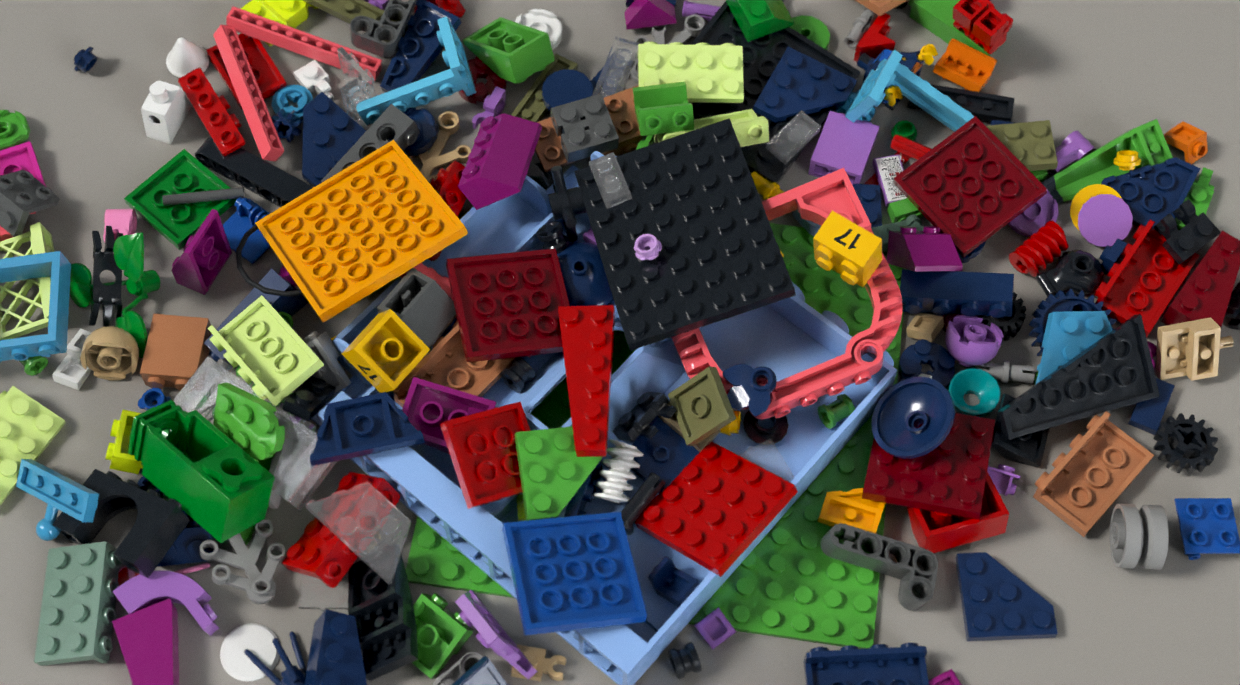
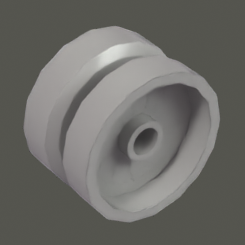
(1138, 536)

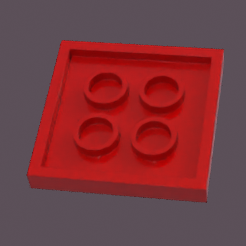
(486, 453)

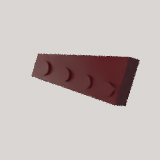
(1209, 286)

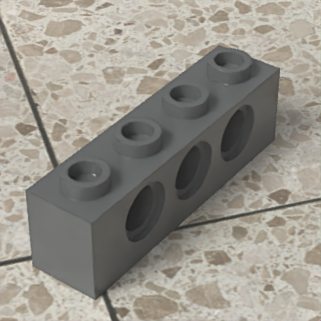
(390, 123)

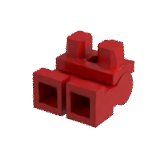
(982, 23)

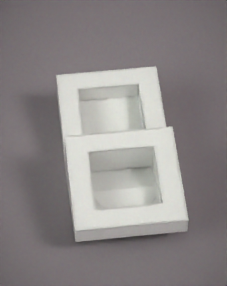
(70, 370)

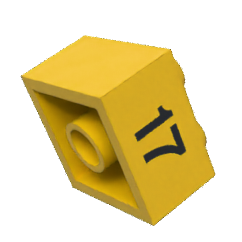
(847, 249)
(386, 351)

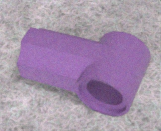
(1071, 150)

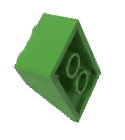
(511, 49)

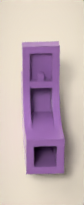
(161, 585)

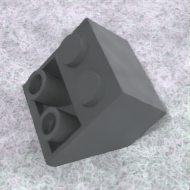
(421, 306)

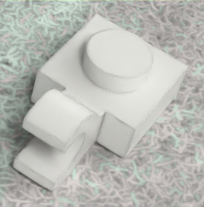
(314, 78)

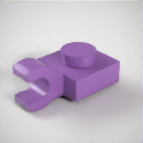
(493, 105)

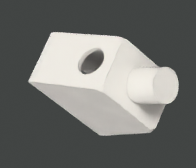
(164, 111)

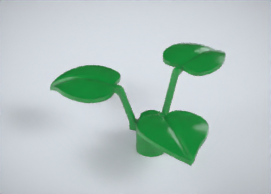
(129, 257)

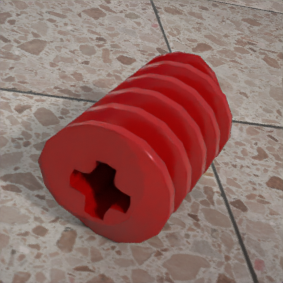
(1039, 249)

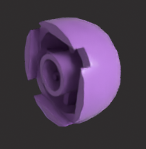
(972, 341)

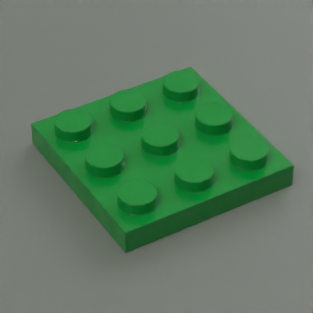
(177, 176)

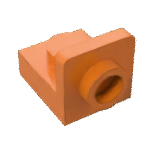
(1188, 139)

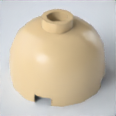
(110, 353)

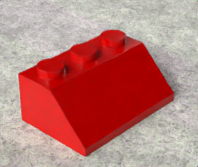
(945, 531)

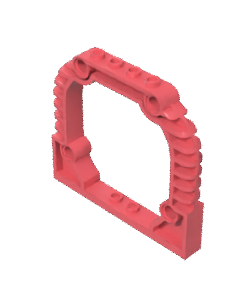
(815, 203)

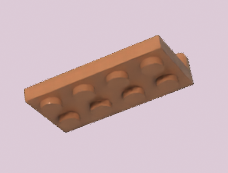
(448, 367)
(1091, 474)

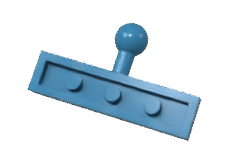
(59, 493)

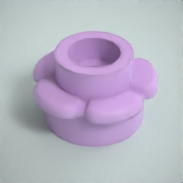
(644, 242)

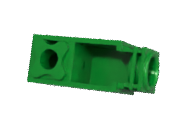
(201, 469)

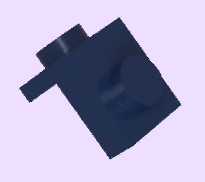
(671, 582)

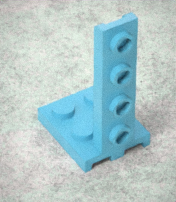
(431, 87)
(914, 88)

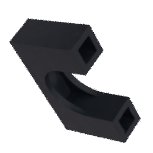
(154, 530)

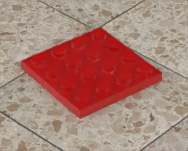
(716, 507)

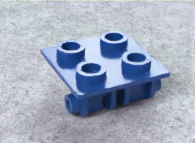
(240, 222)
(1207, 526)

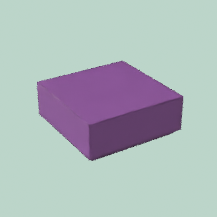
(715, 628)

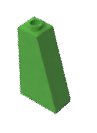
(938, 19)

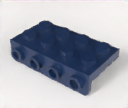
(867, 666)

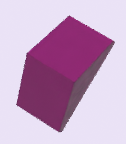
(649, 14)

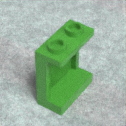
(663, 109)

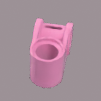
(121, 220)

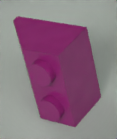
(922, 250)

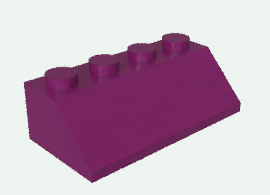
(499, 159)

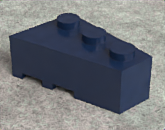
(335, 652)

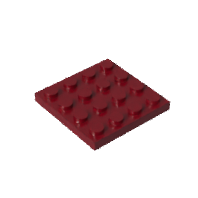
(970, 186)
(508, 303)
(941, 481)

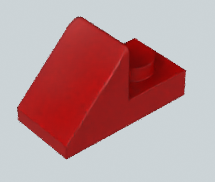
(876, 38)

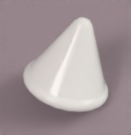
(186, 57)

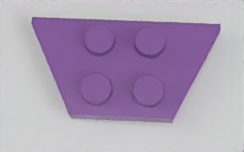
(492, 634)

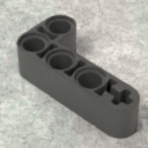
(383, 29)
(845, 542)

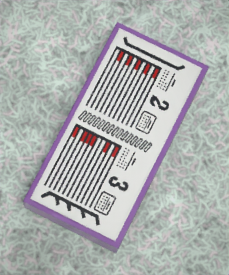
(886, 169)

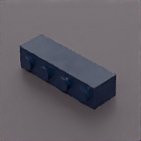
(957, 293)

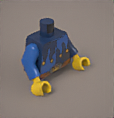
(911, 60)

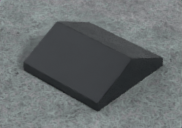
(1023, 449)

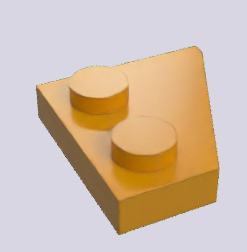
(851, 510)

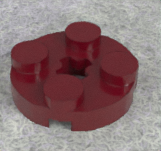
(481, 70)

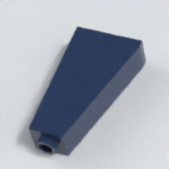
(271, 280)

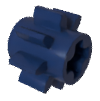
(287, 119)

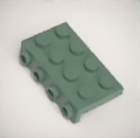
(78, 604)

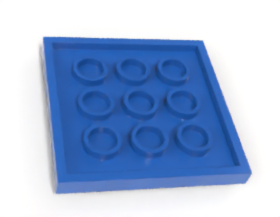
(573, 573)

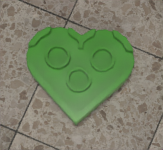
(248, 422)

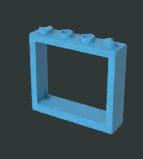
(38, 266)

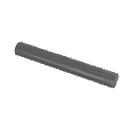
(203, 196)

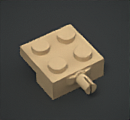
(1190, 349)

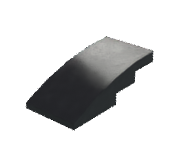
(382, 619)

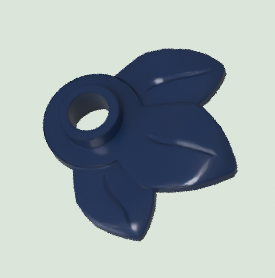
(745, 389)

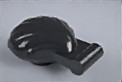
(1073, 271)

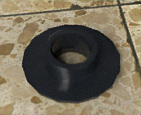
(759, 434)

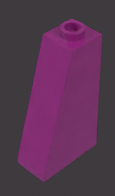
(150, 644)

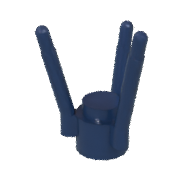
(292, 674)

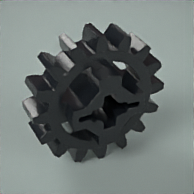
(1172, 439)

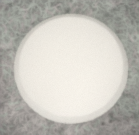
(256, 639)

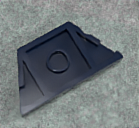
(362, 428)

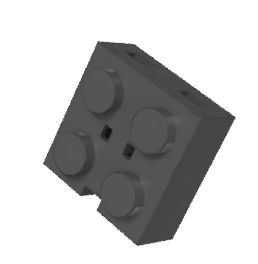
(584, 127)

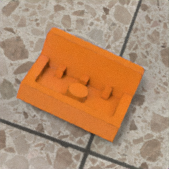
(965, 66)

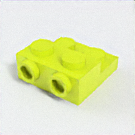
(118, 451)

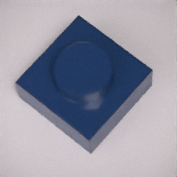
(1111, 255)

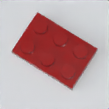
(262, 66)

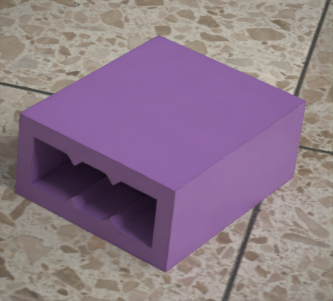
(843, 146)

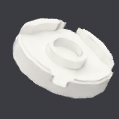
(543, 21)

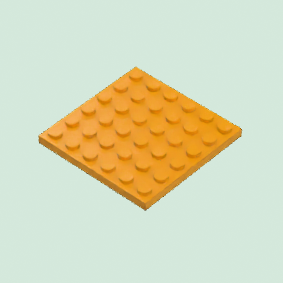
(360, 230)

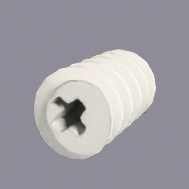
(618, 472)

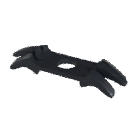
(101, 293)

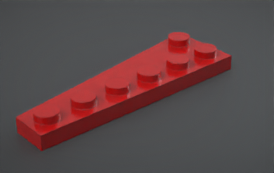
(588, 355)

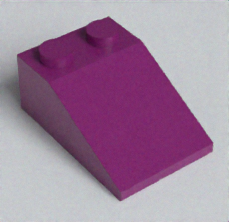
(203, 256)
(432, 404)

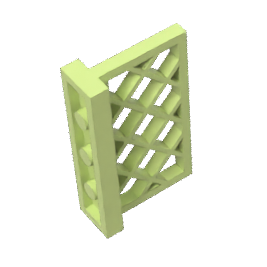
(41, 242)

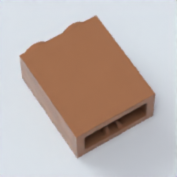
(174, 350)

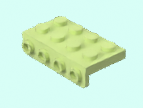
(708, 70)
(746, 124)
(266, 351)
(24, 434)

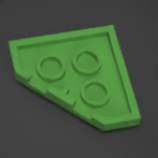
(550, 470)

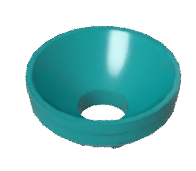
(978, 383)

